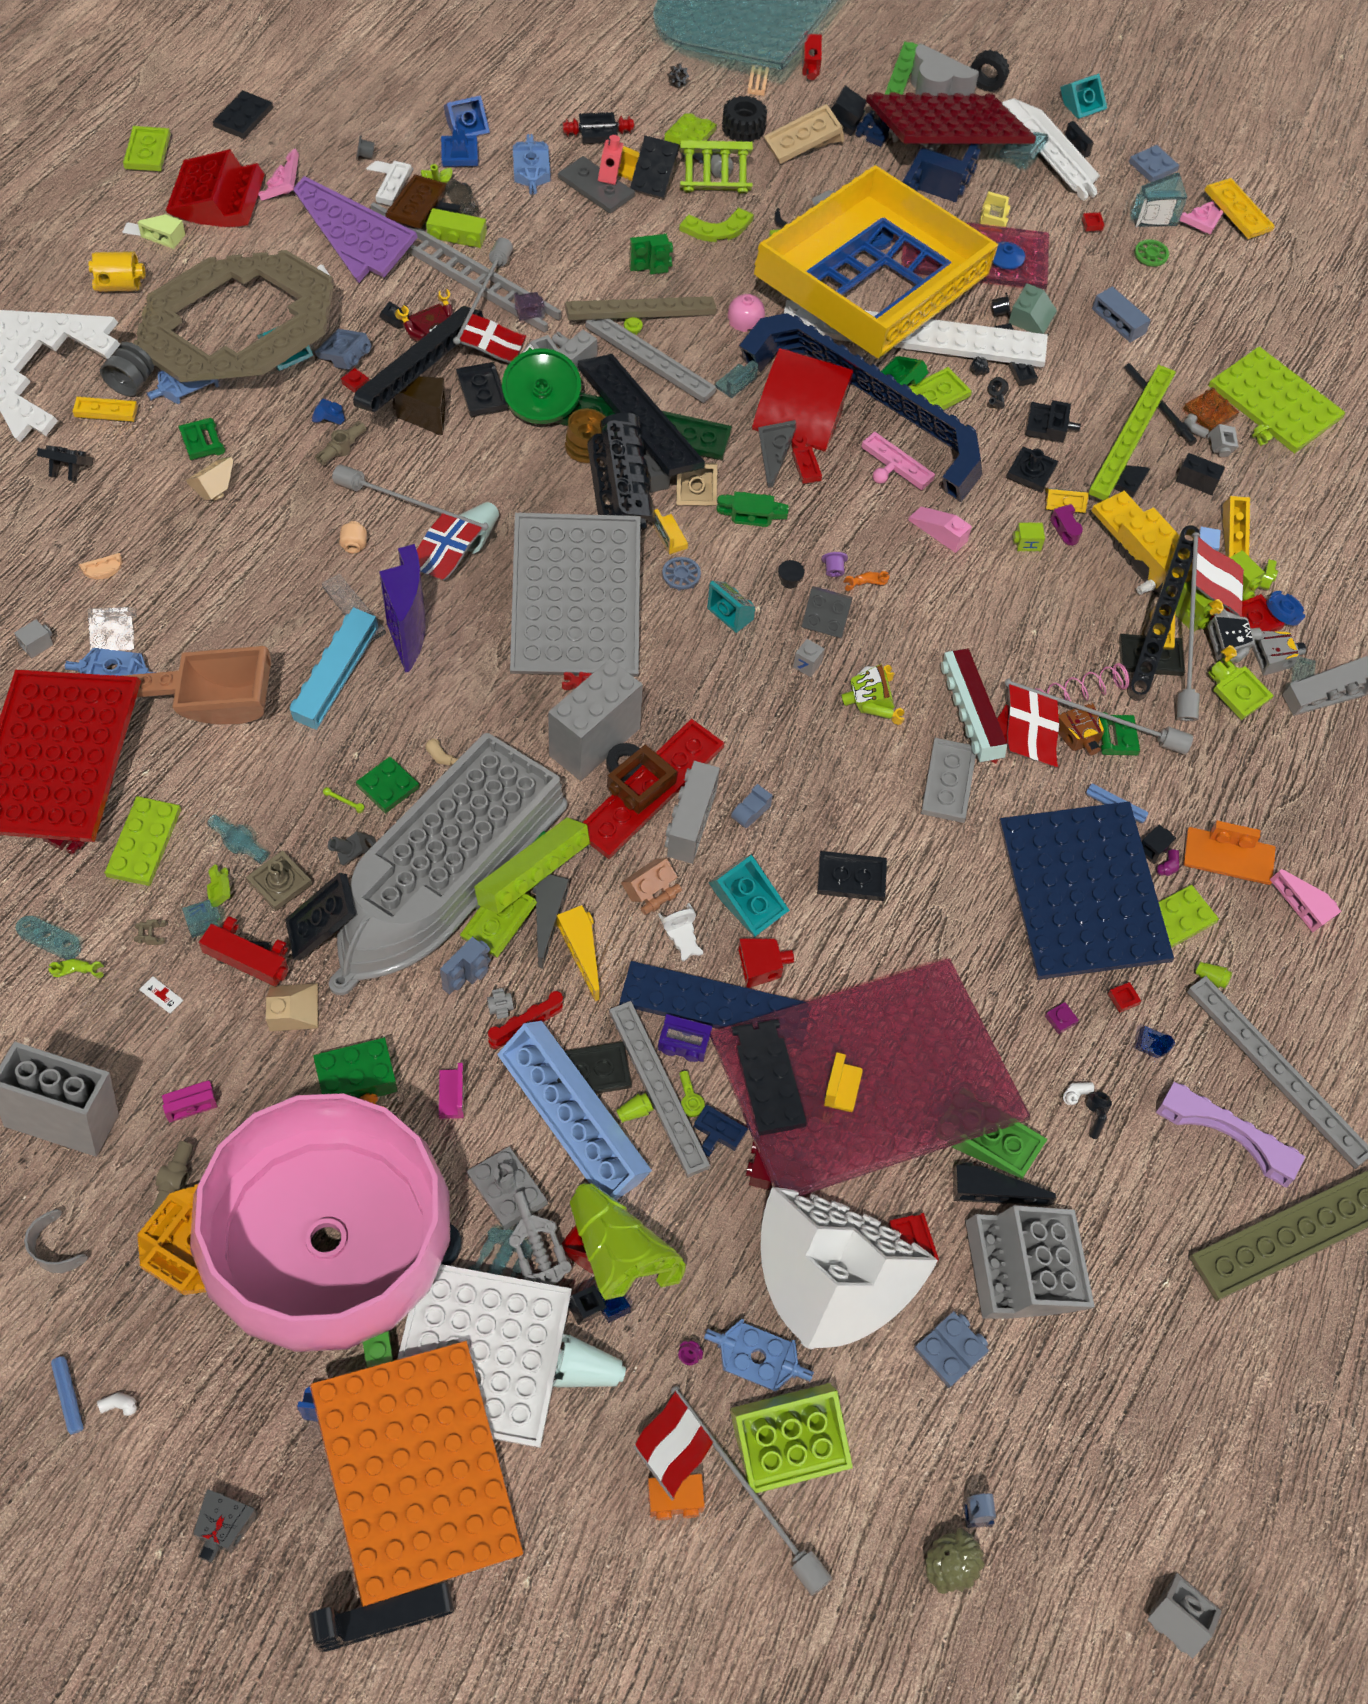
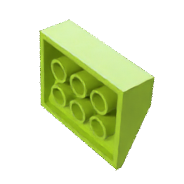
(791, 1437)

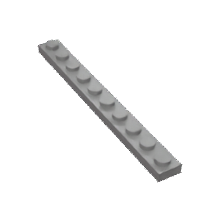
(1280, 1072)

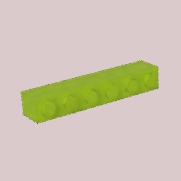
(532, 865)

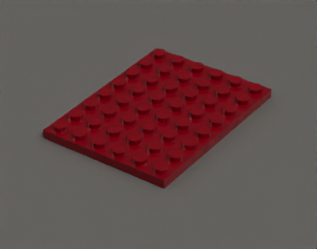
(949, 118)

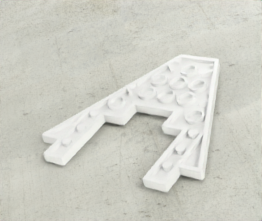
(19, 340)

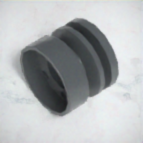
(127, 369)

